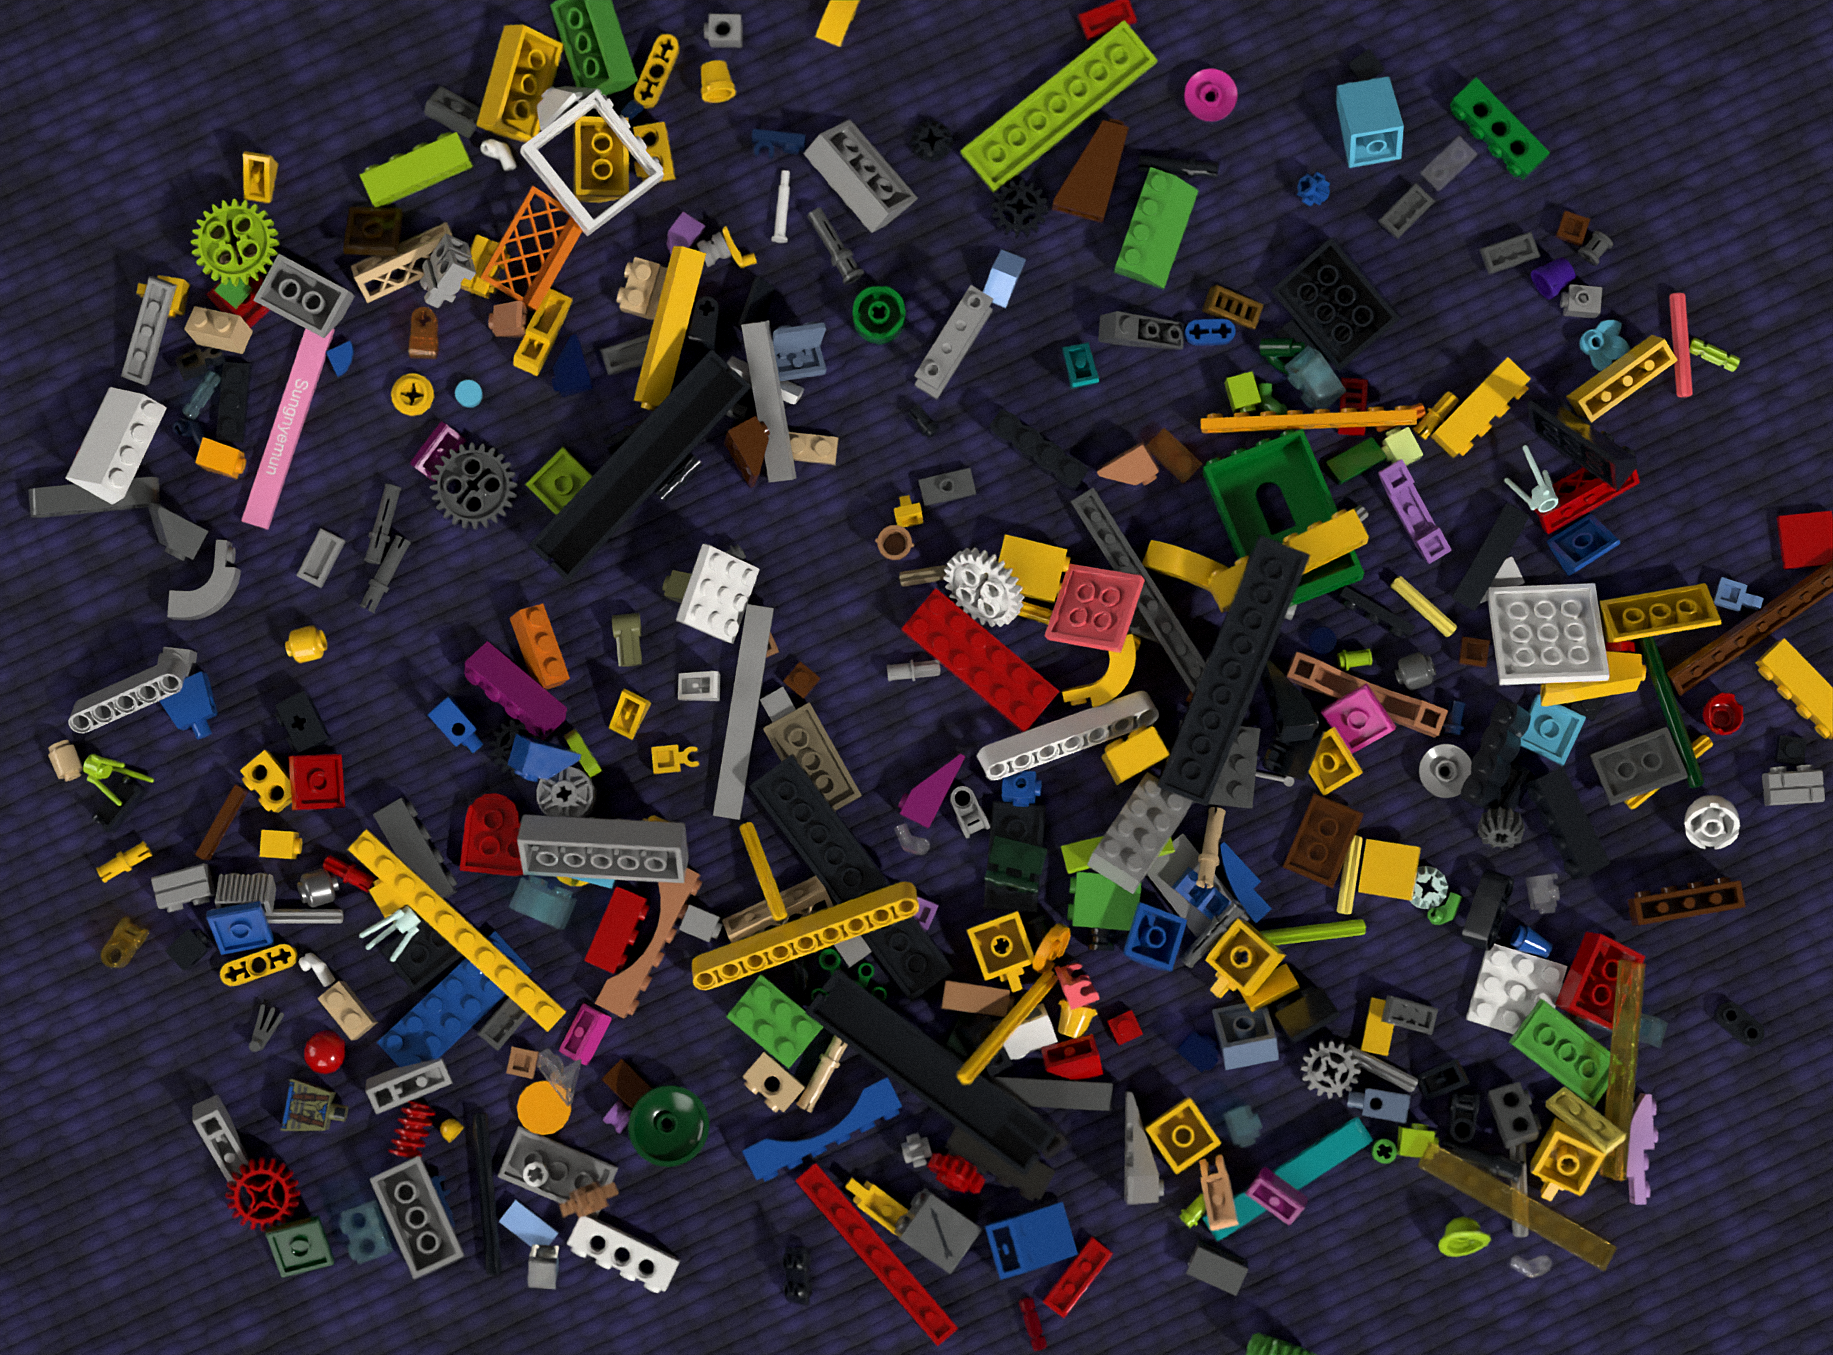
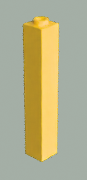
(669, 326)

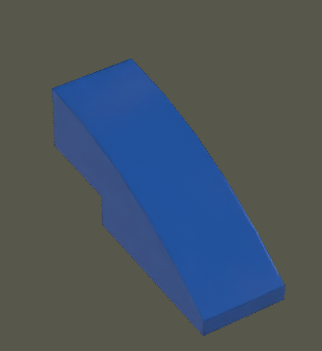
(1242, 883)

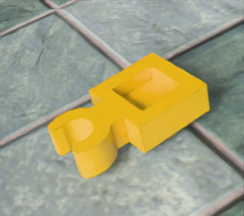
(668, 758)

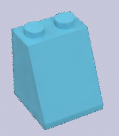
(1370, 121)

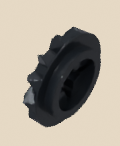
(923, 150)

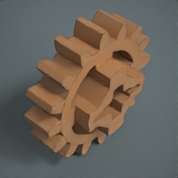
(588, 1199)

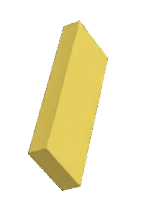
(1585, 1120)

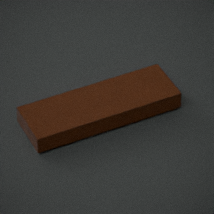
(222, 822)

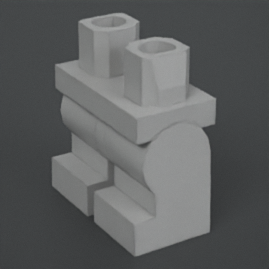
(446, 270)

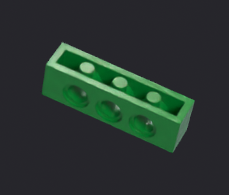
(1496, 114)

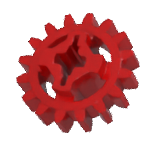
(956, 1173)

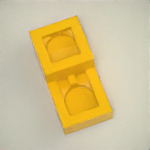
(837, 20)

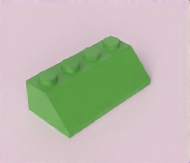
(594, 44)
(1156, 228)

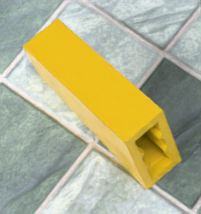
(1624, 676)

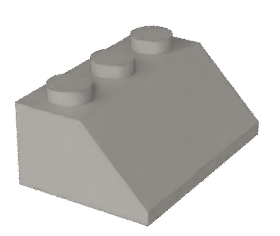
(303, 296)

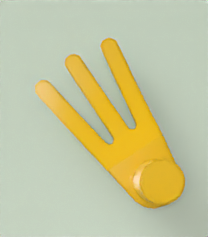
(741, 261)

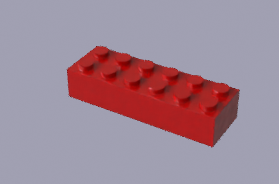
(980, 660)

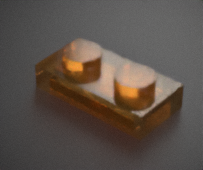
(1173, 455)

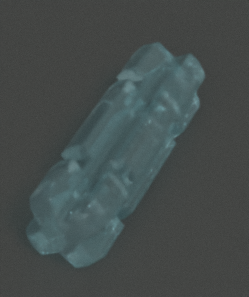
(201, 395)

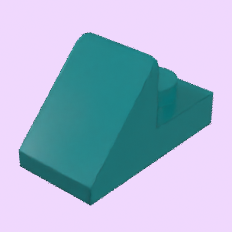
(1080, 365)

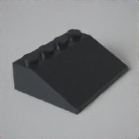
(1336, 303)
(1581, 441)

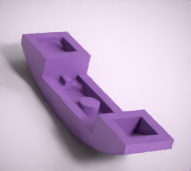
(1413, 512)

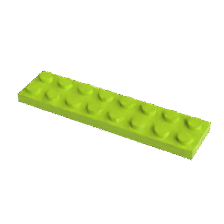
(1058, 106)

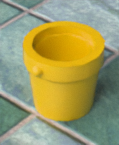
(716, 82)
(1076, 1021)

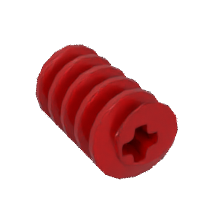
(412, 1130)

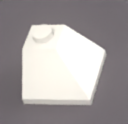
(559, 101)

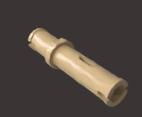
(1209, 857)
(819, 1079)

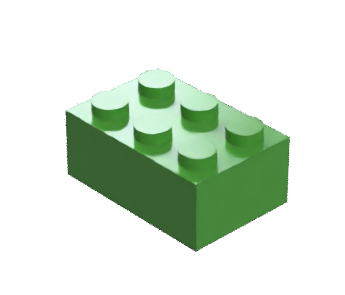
(774, 1021)

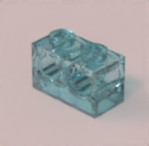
(373, 1229)

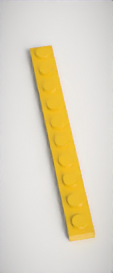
(457, 930)

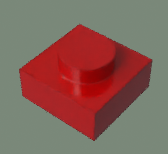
(1125, 1027)

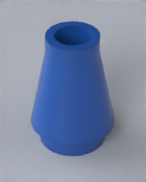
(1529, 941)

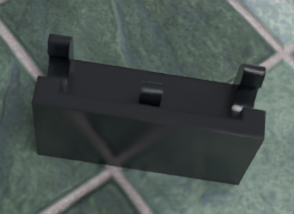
(110, 814)

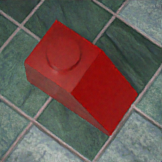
(1073, 1058)

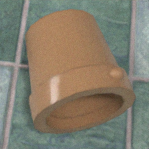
(894, 542)

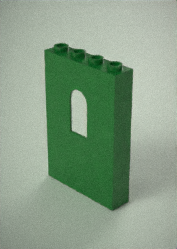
(1295, 471)

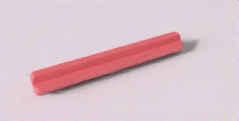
(1680, 344)

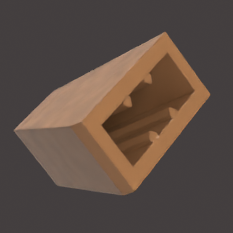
(977, 999)

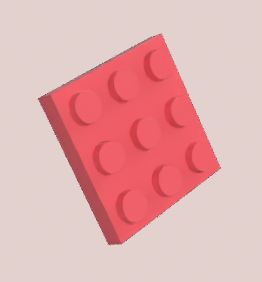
(1094, 608)

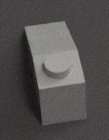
(406, 1083)
(220, 1135)

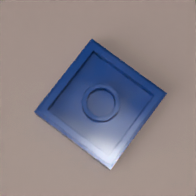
(240, 927)

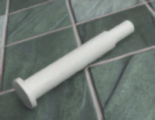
(782, 206)

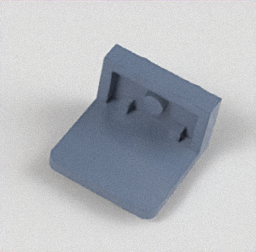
(799, 350)

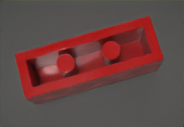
(617, 930)

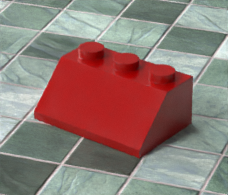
(1592, 979)

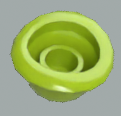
(1463, 1237)

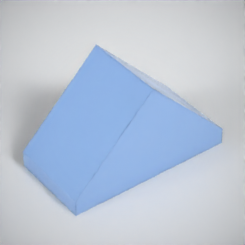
(1003, 277)

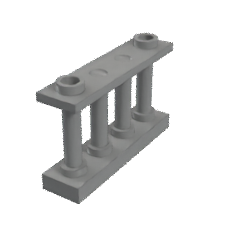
(953, 342)

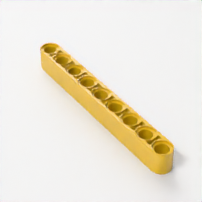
(805, 935)

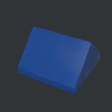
(1582, 543)

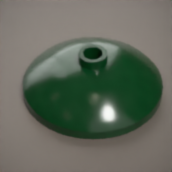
(679, 1140)

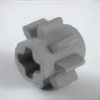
(916, 1150)

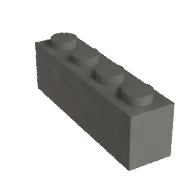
(412, 846)

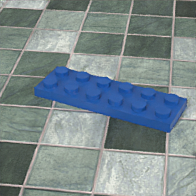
(447, 1011)

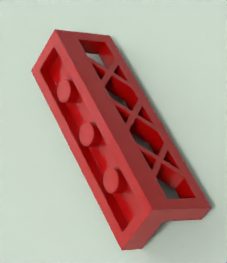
(1586, 497)

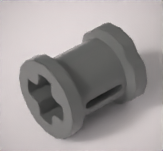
(1595, 248)

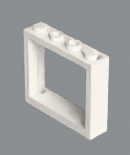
(621, 128)

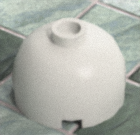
(1712, 822)

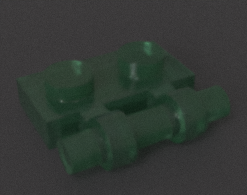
(1016, 856)

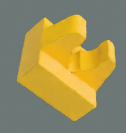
(908, 513)

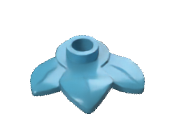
(1608, 345)

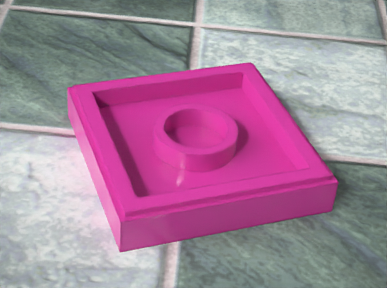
(1358, 718)

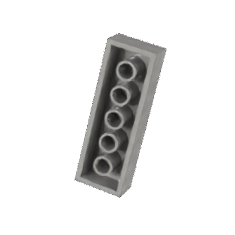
(603, 848)

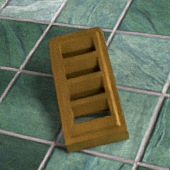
(1219, 312)

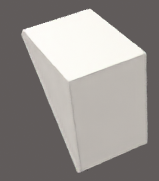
(699, 686)

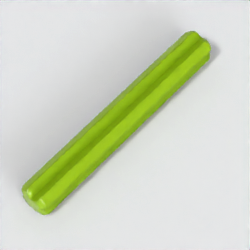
(1315, 932)

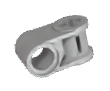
(969, 813)

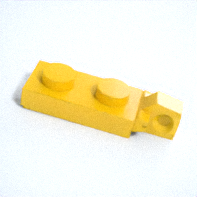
(877, 1203)

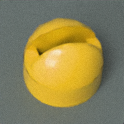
(450, 1129)

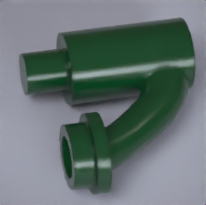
(1280, 347)

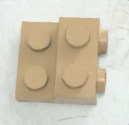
(642, 288)

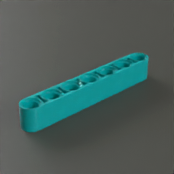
(1303, 1169)

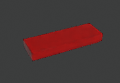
(1077, 1277)

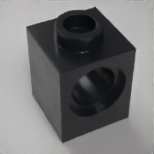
(189, 948)

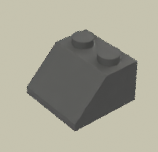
(176, 533)

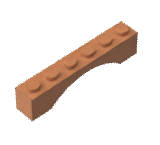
(1335, 684)
(622, 990)

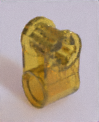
(124, 942)

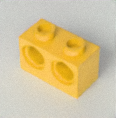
(659, 149)
(275, 777)

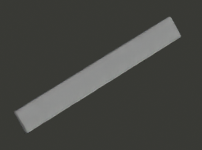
(743, 712)

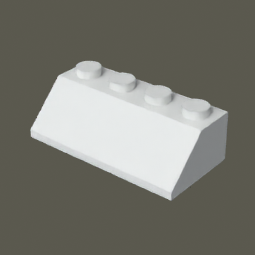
(116, 444)

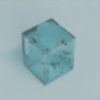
(1242, 1125)

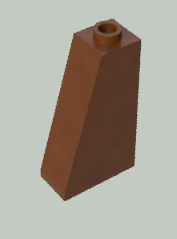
(1093, 176)

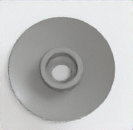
(1444, 756)

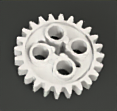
(967, 580)

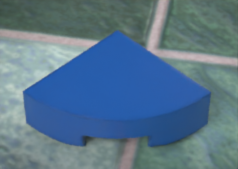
(341, 357)

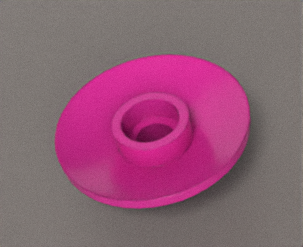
(1210, 82)

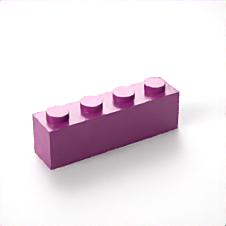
(514, 691)

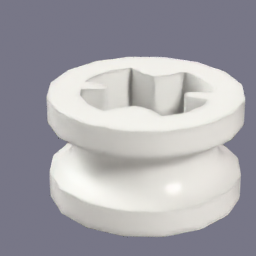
(533, 1166)

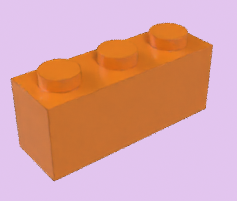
(539, 646)

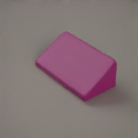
(585, 1034)

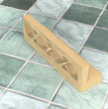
(407, 253)
(796, 899)

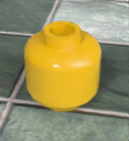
(306, 644)

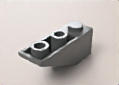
(1140, 331)

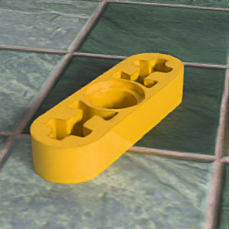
(670, 56)
(242, 978)

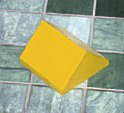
(1333, 763)

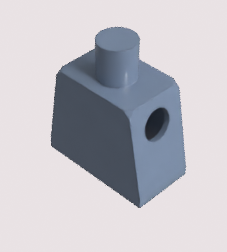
(1394, 1106)

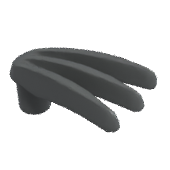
(261, 1036)

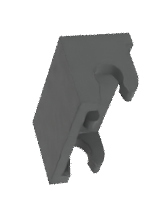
(1217, 1267)

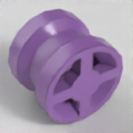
(618, 1116)

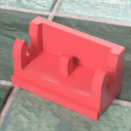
(1077, 990)

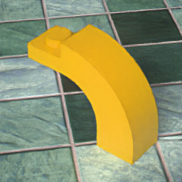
(1180, 563)
(1112, 682)

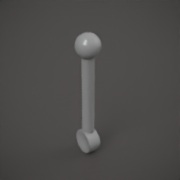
(1288, 781)

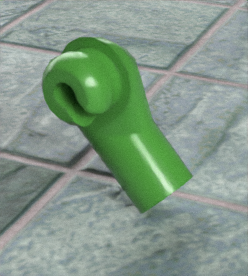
(1269, 403)
(1446, 912)

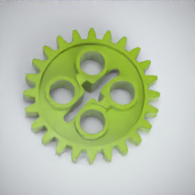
(258, 235)

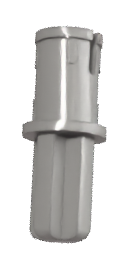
(913, 670)

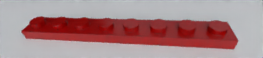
(876, 1254)

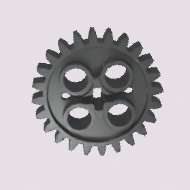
(456, 469)

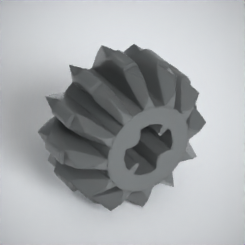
(1501, 827)

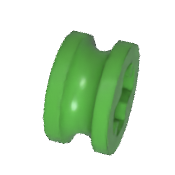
(1386, 1143)

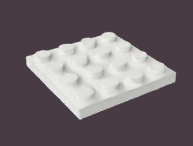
(1547, 634)

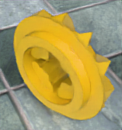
(405, 385)

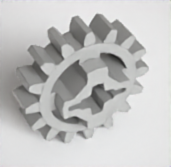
(1340, 1064)

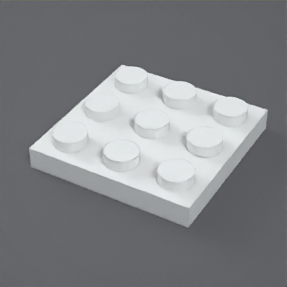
(717, 594)
(1511, 987)

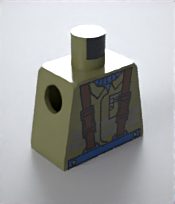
(310, 1107)

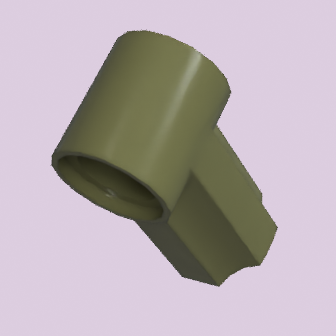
(627, 632)

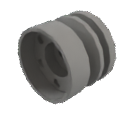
(579, 804)

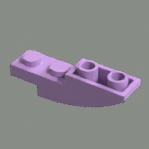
(1642, 1137)

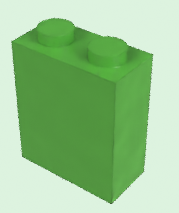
(1101, 903)

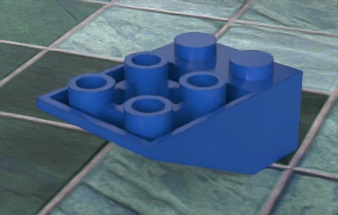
(1031, 1240)

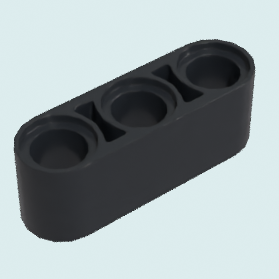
(1488, 910)

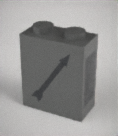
(937, 1230)

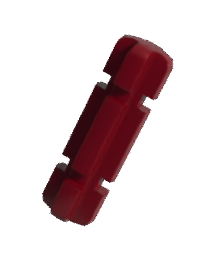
(1032, 1323)

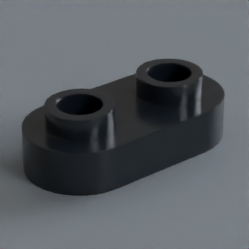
(1740, 1024)

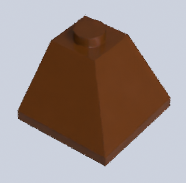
(747, 447)

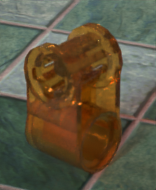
(423, 339)

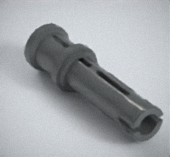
(840, 255)

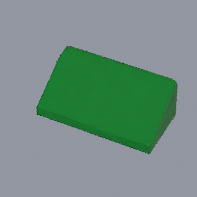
(1356, 460)

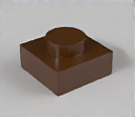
(1572, 228)
(1473, 652)
(801, 680)

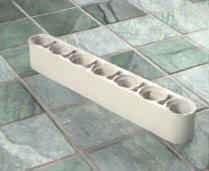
(1067, 735)

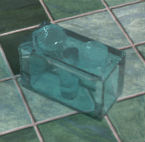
(1314, 379)

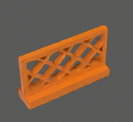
(549, 267)

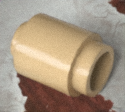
(65, 760)

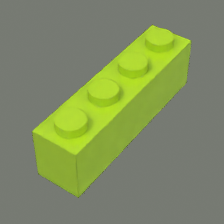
(415, 170)

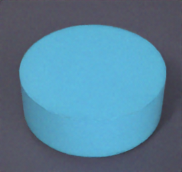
(468, 393)

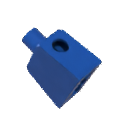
(192, 705)
(449, 713)

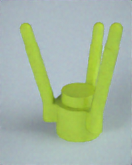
(100, 767)

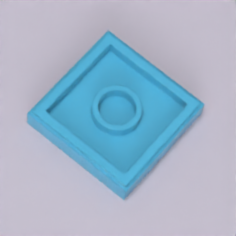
(1552, 731)

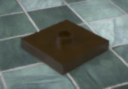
(373, 231)

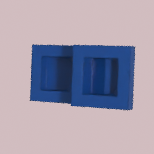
(1206, 900)

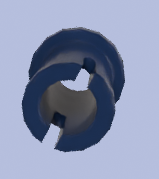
(1454, 718)

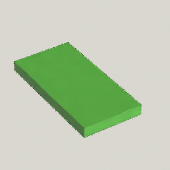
(1564, 1051)

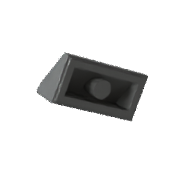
(453, 111)

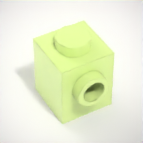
(1401, 445)

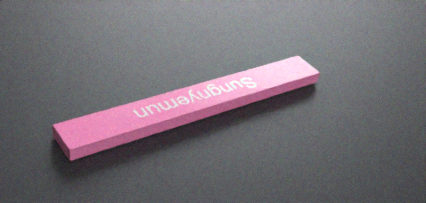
(286, 429)

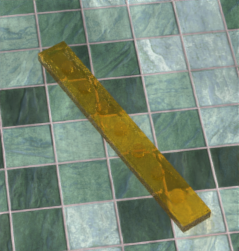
(1623, 1063)
(1516, 1206)

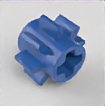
(1313, 189)

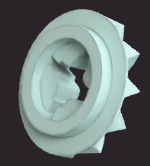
(1439, 884)

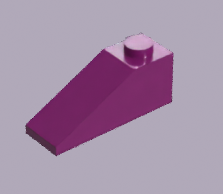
(928, 796)

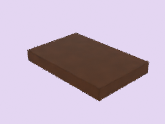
(1323, 840)

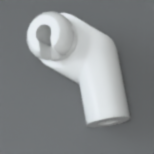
(500, 151)
(319, 967)

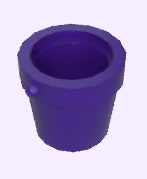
(1552, 277)

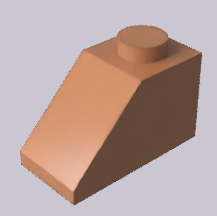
(509, 319)
(1131, 466)

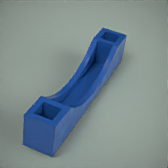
(772, 1154)

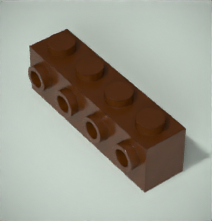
(1684, 903)

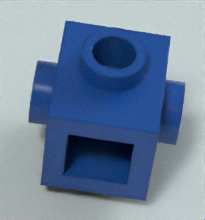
(1021, 796)

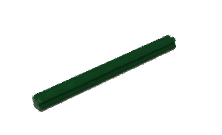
(1671, 711)

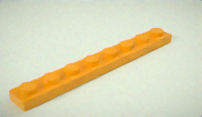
(1320, 419)

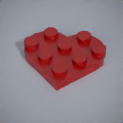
(492, 837)

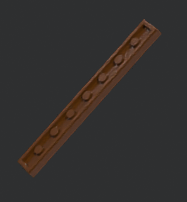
(1752, 630)

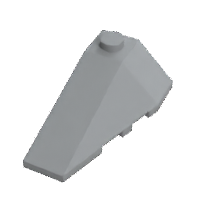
(1141, 1174)

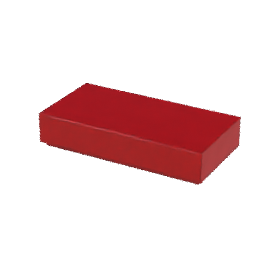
(1106, 17)

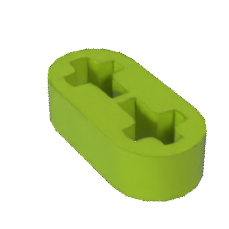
(587, 759)

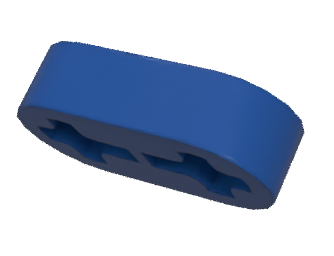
(1210, 325)

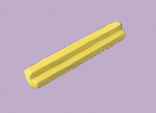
(1423, 606)
(1349, 877)

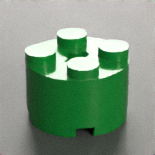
(879, 299)

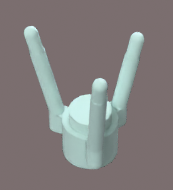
(1542, 495)
(404, 920)

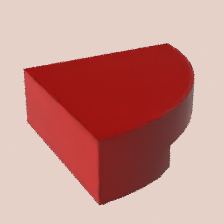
(1621, 646)

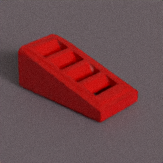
(1359, 384)

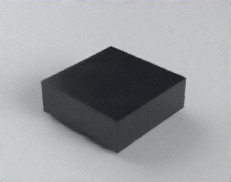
(1365, 66)

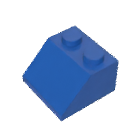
(539, 758)
(1154, 937)

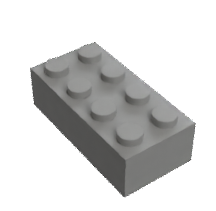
(1139, 834)

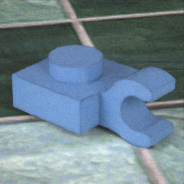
(1732, 595)

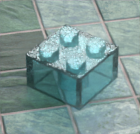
(542, 902)

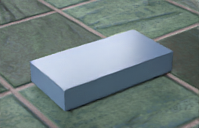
(528, 1225)

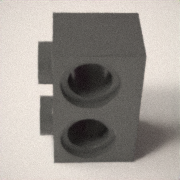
(1507, 1116)

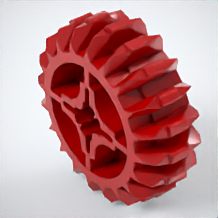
(249, 1213)

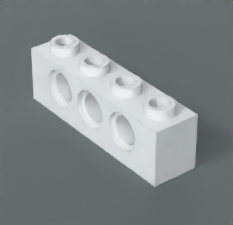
(664, 1263)

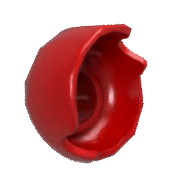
(1723, 714)
(325, 1052)

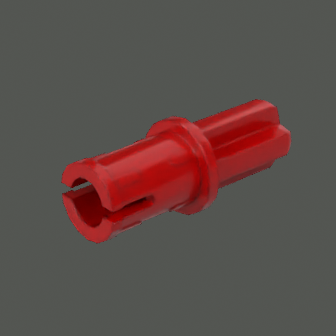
(349, 873)

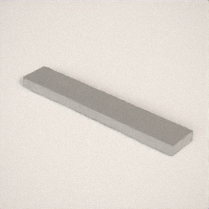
(769, 399)

